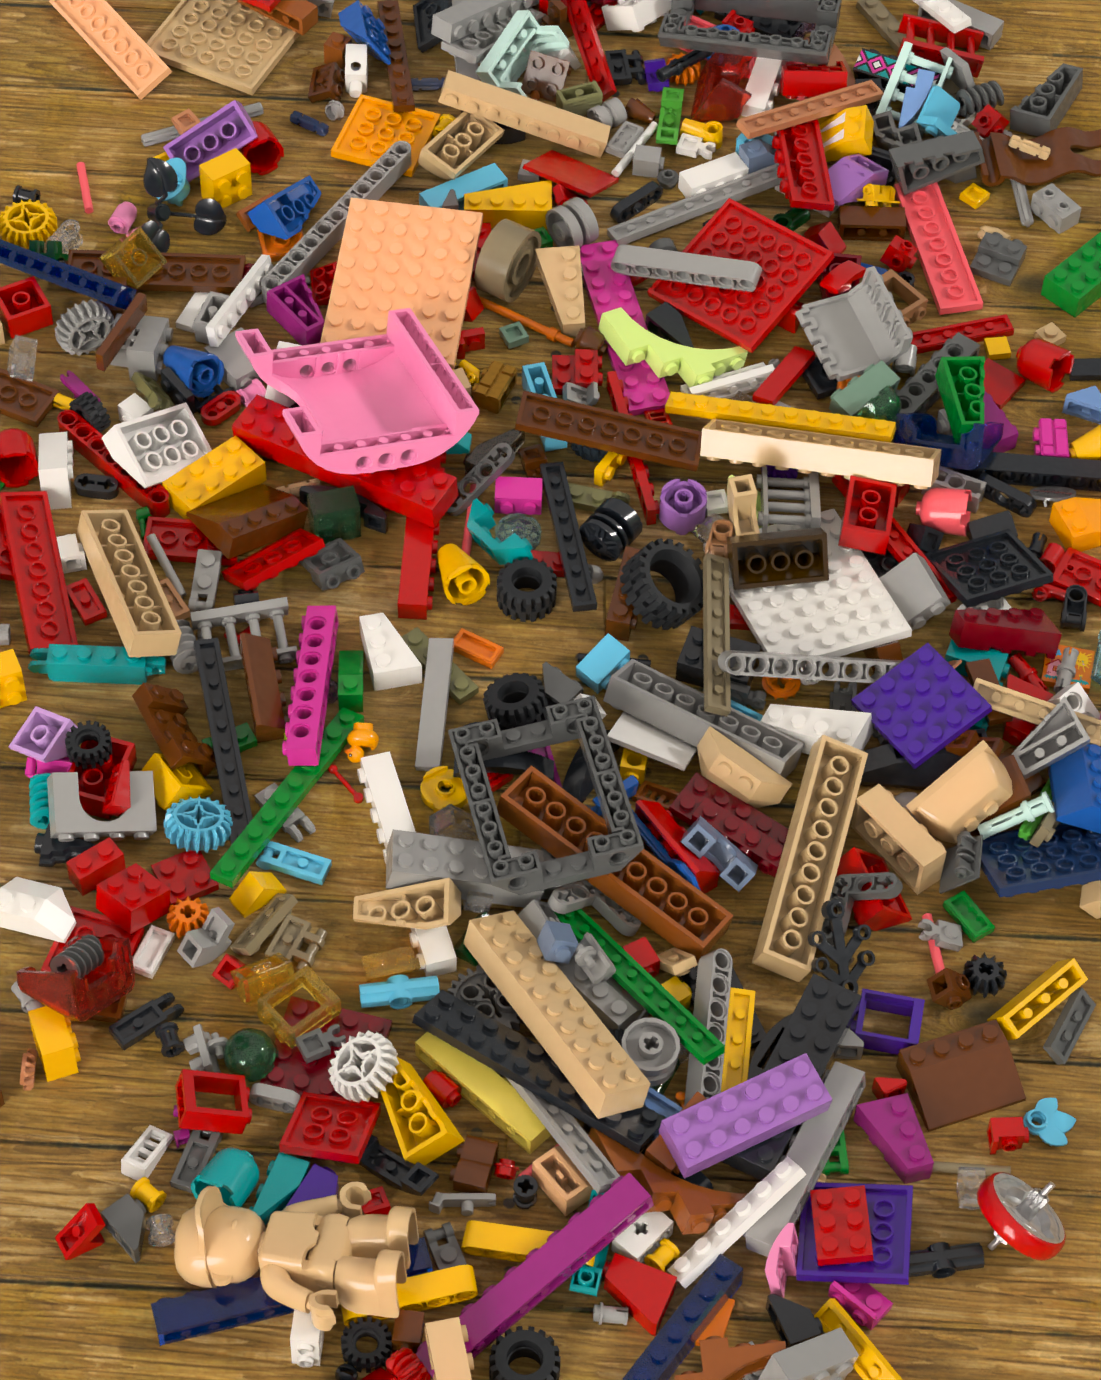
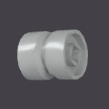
(610, 113)

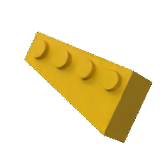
(417, 1117)

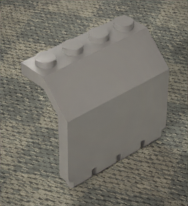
(856, 328)

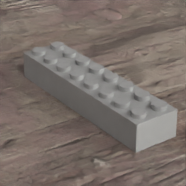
(681, 712)

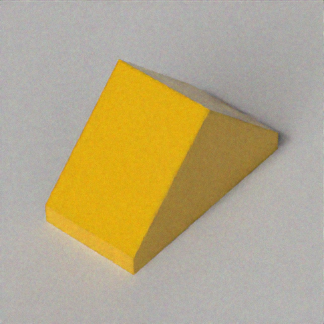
(255, 892)

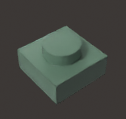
(513, 335)

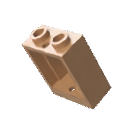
(916, 301)

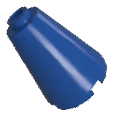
(195, 368)

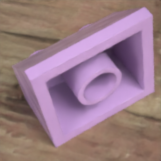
(43, 736)

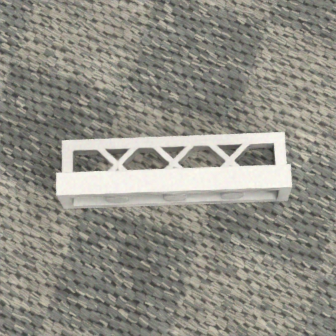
(729, 383)

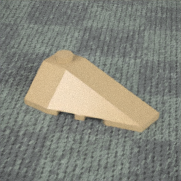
(411, 906)

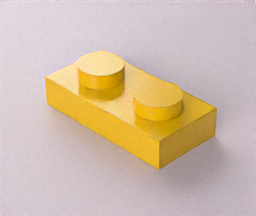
(606, 468)

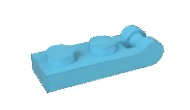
(294, 862)

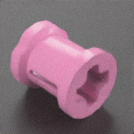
(251, 391)

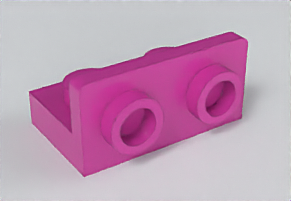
(861, 1301)

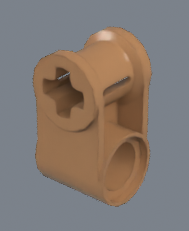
(718, 538)

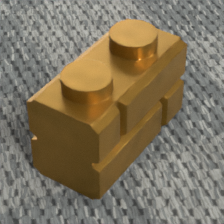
(494, 386)

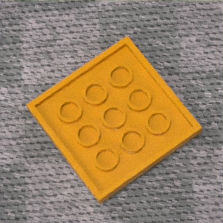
(375, 128)

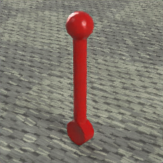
(358, 797)

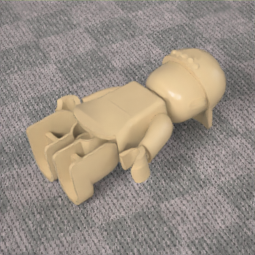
(306, 1254)

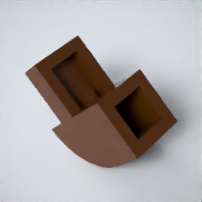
(558, 16)

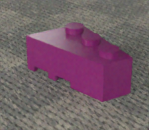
(296, 311)
(897, 1134)

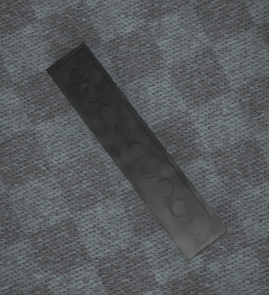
(527, 1066)

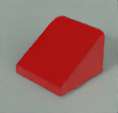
(223, 970)
(888, 1087)

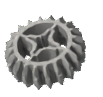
(84, 327)

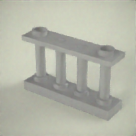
(809, 495)
(249, 613)

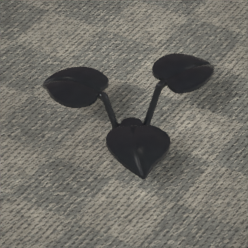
(157, 181)

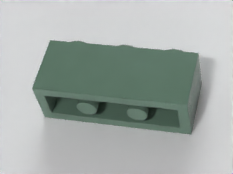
(862, 389)

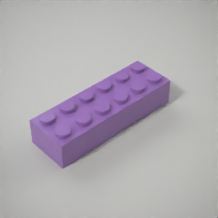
(745, 1115)

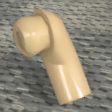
(983, 229)

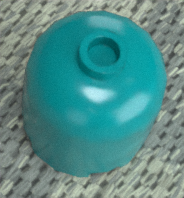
(232, 1173)

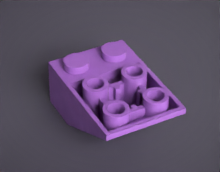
(851, 175)

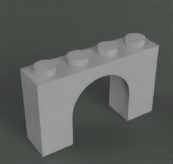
(71, 821)

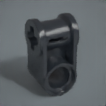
(1074, 608)

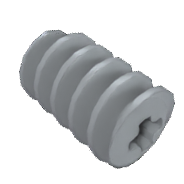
(185, 658)

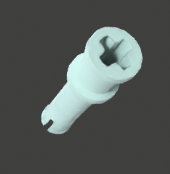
(1030, 810)

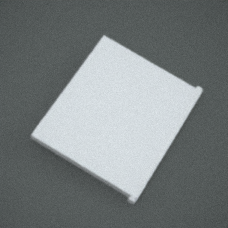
(651, 742)

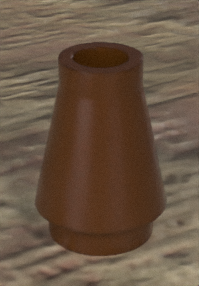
(639, 111)

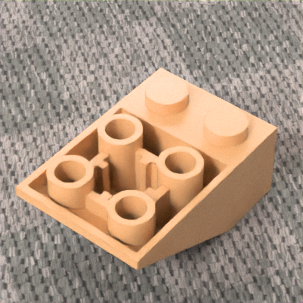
(561, 1180)

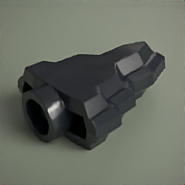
(54, 851)

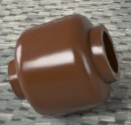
(590, 339)

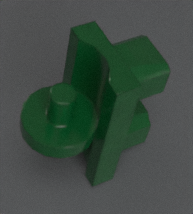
(54, 249)

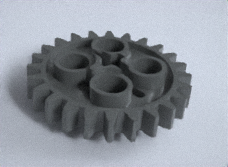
(469, 991)

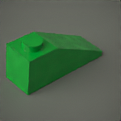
(351, 680)

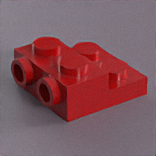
(576, 369)

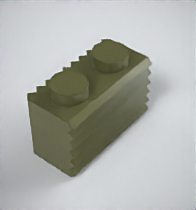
(579, 98)

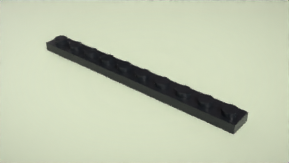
(223, 734)

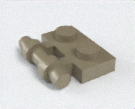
(290, 939)

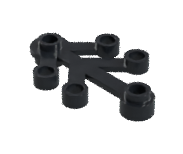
(840, 953)

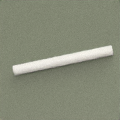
(630, 154)

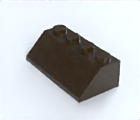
(778, 558)

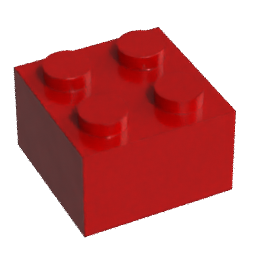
(24, 307)
(133, 898)

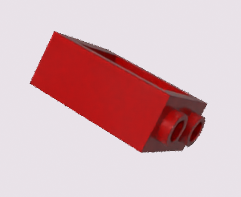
(210, 1118)

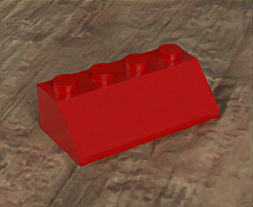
(669, 834)

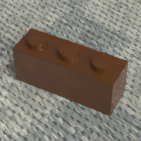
(871, 223)

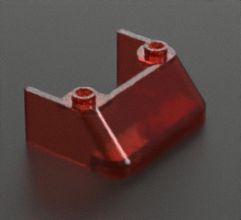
(718, 90)

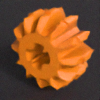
(689, 75)
(186, 916)

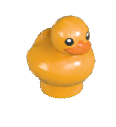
(361, 736)

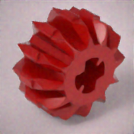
(406, 1366)

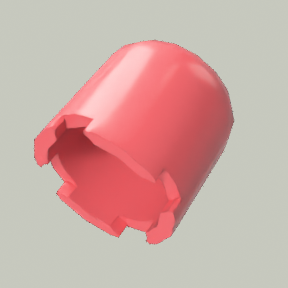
(945, 510)

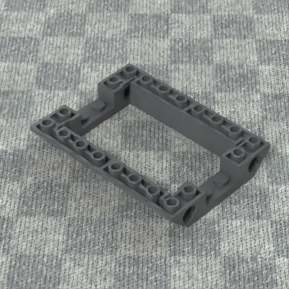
(678, 33)
(564, 722)

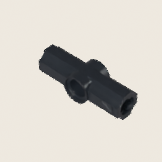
(944, 1260)

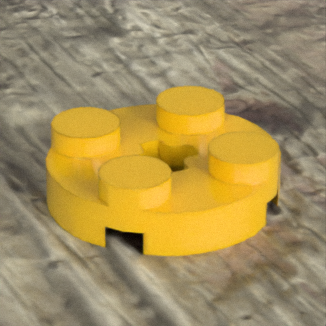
(431, 789)

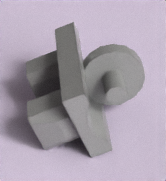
(593, 960)
(209, 1049)

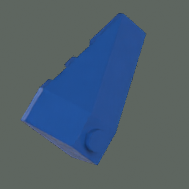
(287, 210)

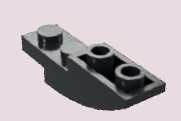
(577, 779)

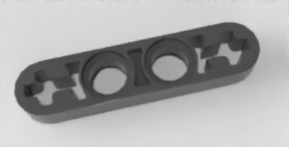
(482, 482)

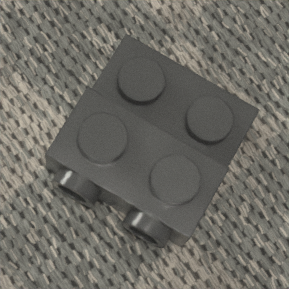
(998, 258)
(333, 565)

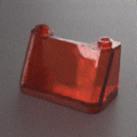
(86, 996)

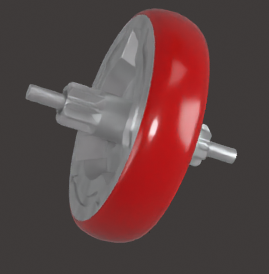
(1021, 1216)

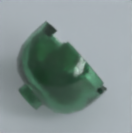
(882, 407)
(250, 1054)

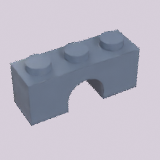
(708, 842)

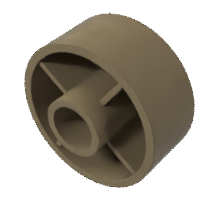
(507, 260)

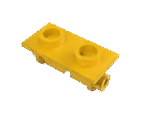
(879, 194)

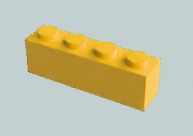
(1039, 998)

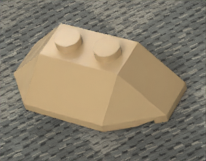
(739, 771)

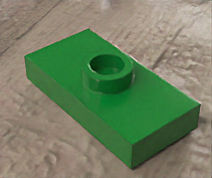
(969, 916)

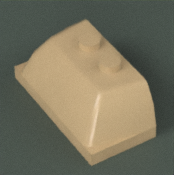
(459, 145)
(963, 795)

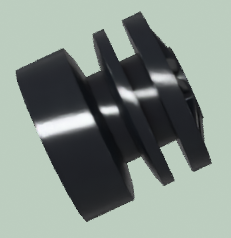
(610, 529)

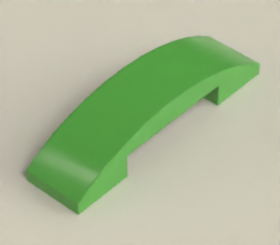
(670, 116)

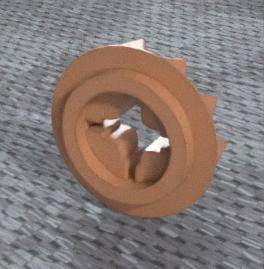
(28, 1069)

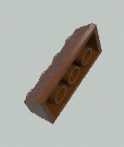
(263, 688)

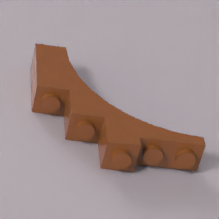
(690, 1204)
(731, 1363)

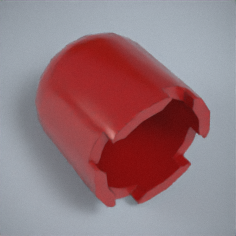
(263, 151)
(1044, 363)
(17, 458)

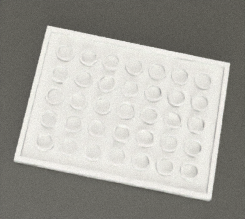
(823, 616)

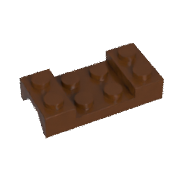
(164, 713)

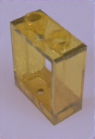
(329, 1005)

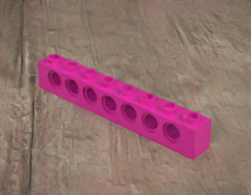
(311, 686)

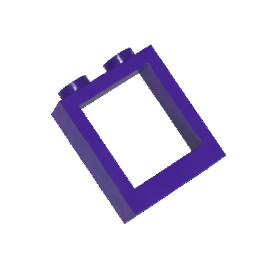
(891, 1004)

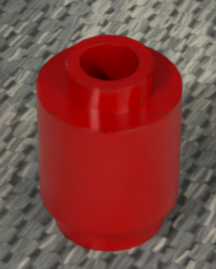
(443, 1088)

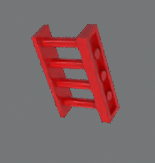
(935, 31)

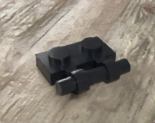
(619, 66)

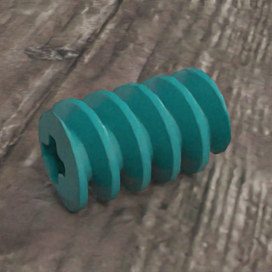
(39, 801)

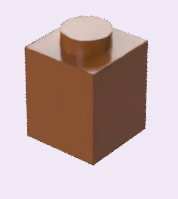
(336, 49)

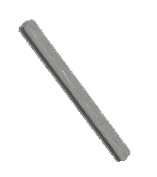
(171, 132)
(1021, 199)

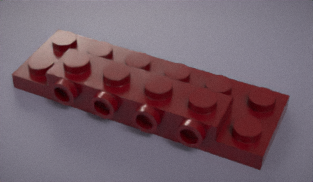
(740, 823)

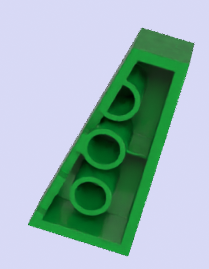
(962, 391)

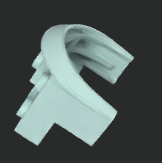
(508, 60)

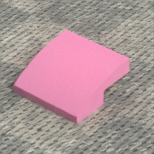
(782, 1260)

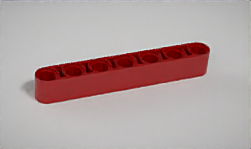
(91, 446)

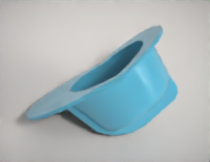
(183, 186)

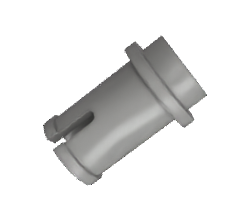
(610, 1314)

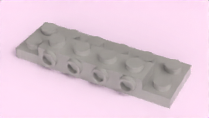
(478, 44)

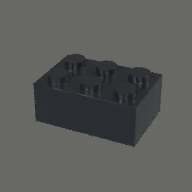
(691, 659)

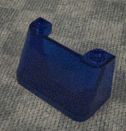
(969, 454)

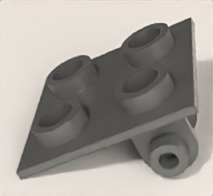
(962, 862)

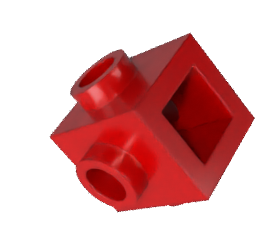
(989, 121)
(899, 254)

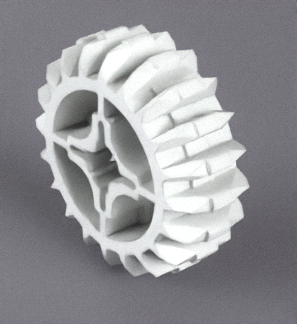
(363, 1066)

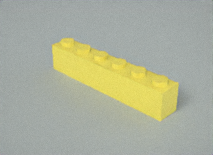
(485, 1091)

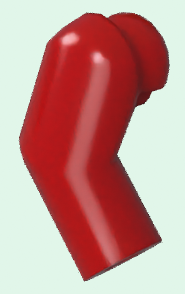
(1048, 591)

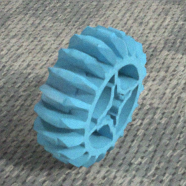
(198, 824)

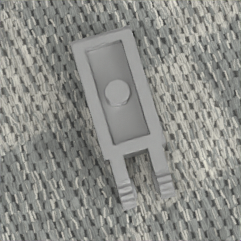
(294, 819)

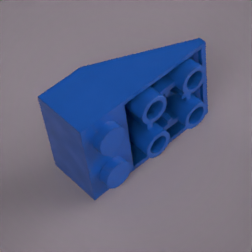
(365, 29)

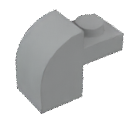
(209, 942)

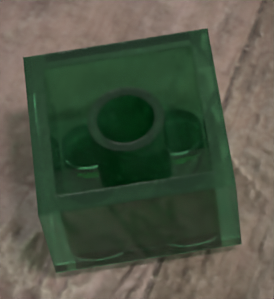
(334, 514)

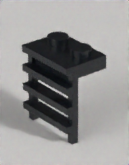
(180, 393)

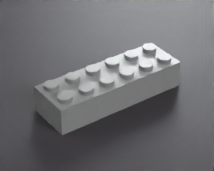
(426, 857)

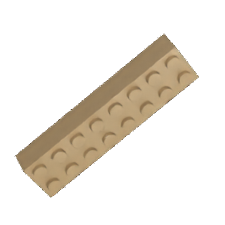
(128, 583)

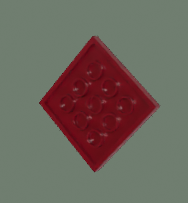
(290, 1067)

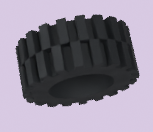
(681, 572)

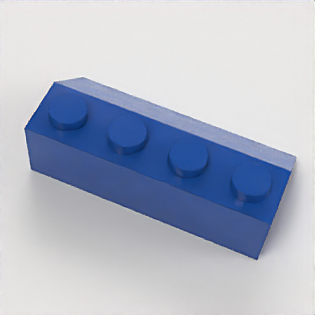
(1077, 788)

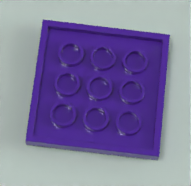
(922, 705)
(890, 1236)

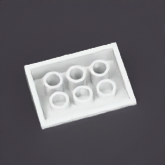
(157, 444)

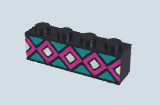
(874, 65)

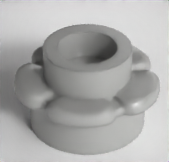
(334, 110)

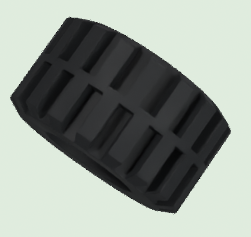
(531, 575)
(516, 700)
(524, 1344)

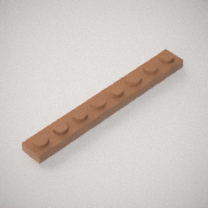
(809, 109)

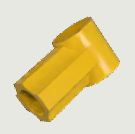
(710, 132)

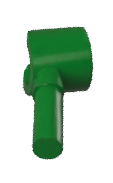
(142, 516)

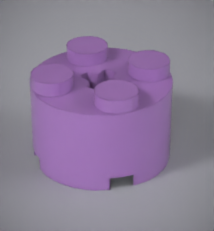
(682, 505)

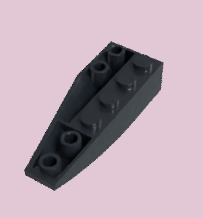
(891, 769)

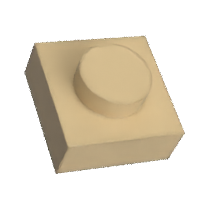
(1051, 334)

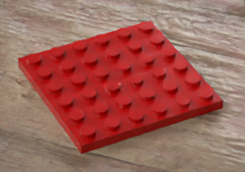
(743, 317)

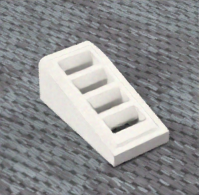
(137, 1167)

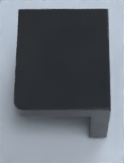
(925, 537)

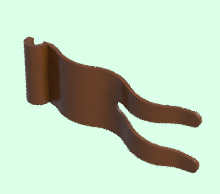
(1030, 170)

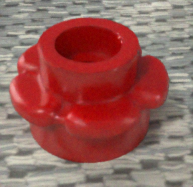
(505, 1169)

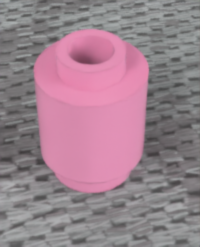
(123, 217)

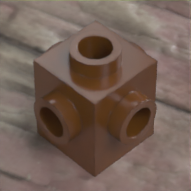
(949, 988)

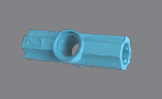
(398, 991)

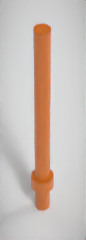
(552, 334)

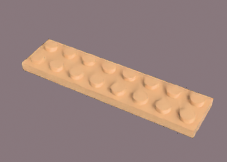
(115, 43)

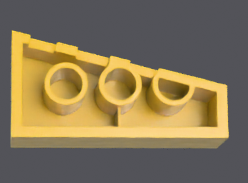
(519, 203)

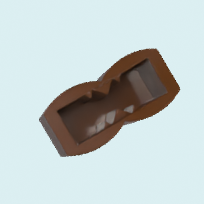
(475, 1165)

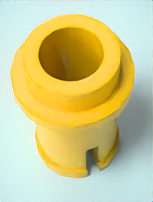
(62, 401)

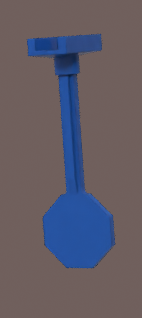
(679, 867)

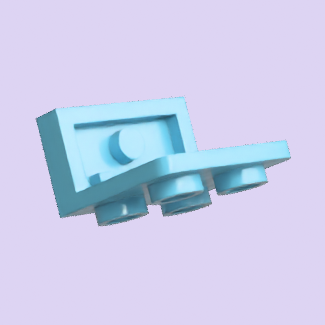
(938, 113)

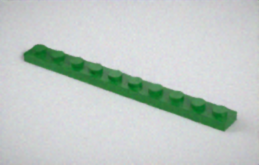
(283, 802)
(648, 991)

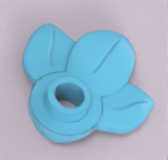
(1052, 1122)

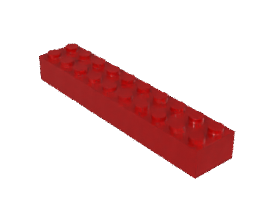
(411, 490)

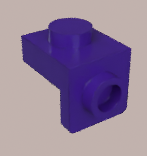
(650, 72)

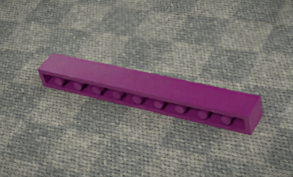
(550, 1265)

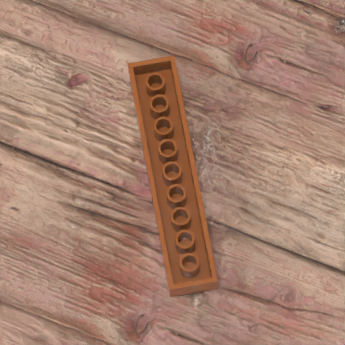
(642, 887)

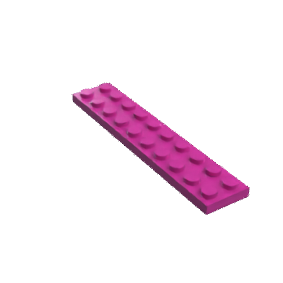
(611, 291)

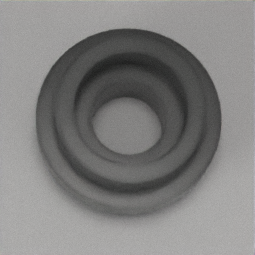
(668, 178)

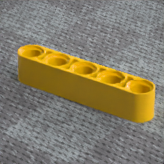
(503, 1241)
(429, 1291)

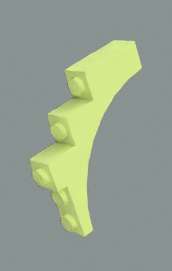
(664, 357)

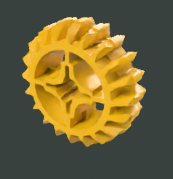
(27, 222)

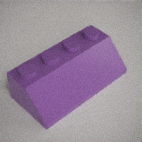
(212, 137)

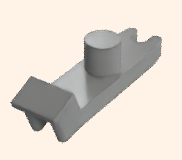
(463, 1200)

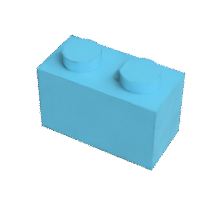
(602, 663)

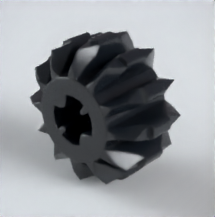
(985, 975)

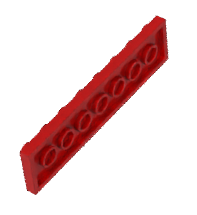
(37, 569)

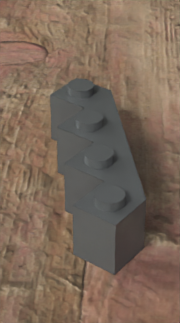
(889, 137)

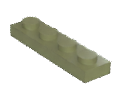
(461, 686)

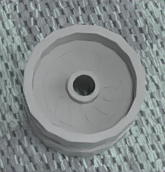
(572, 223)
(653, 1048)

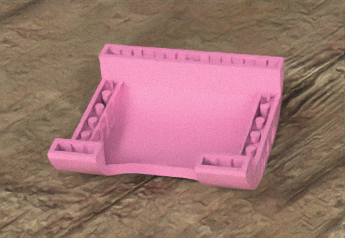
(367, 398)

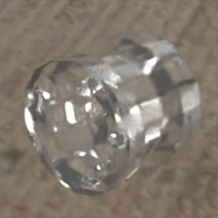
(160, 1230)

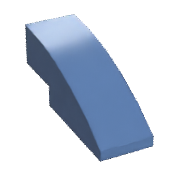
(916, 97)

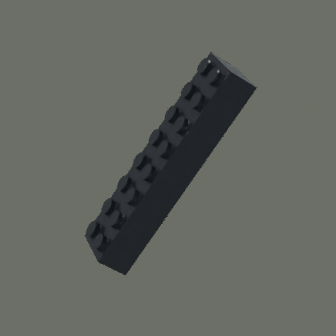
(814, 1029)

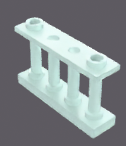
(900, 75)

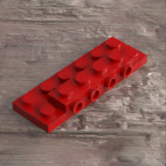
(803, 167)

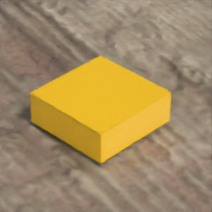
(974, 195)
(997, 348)

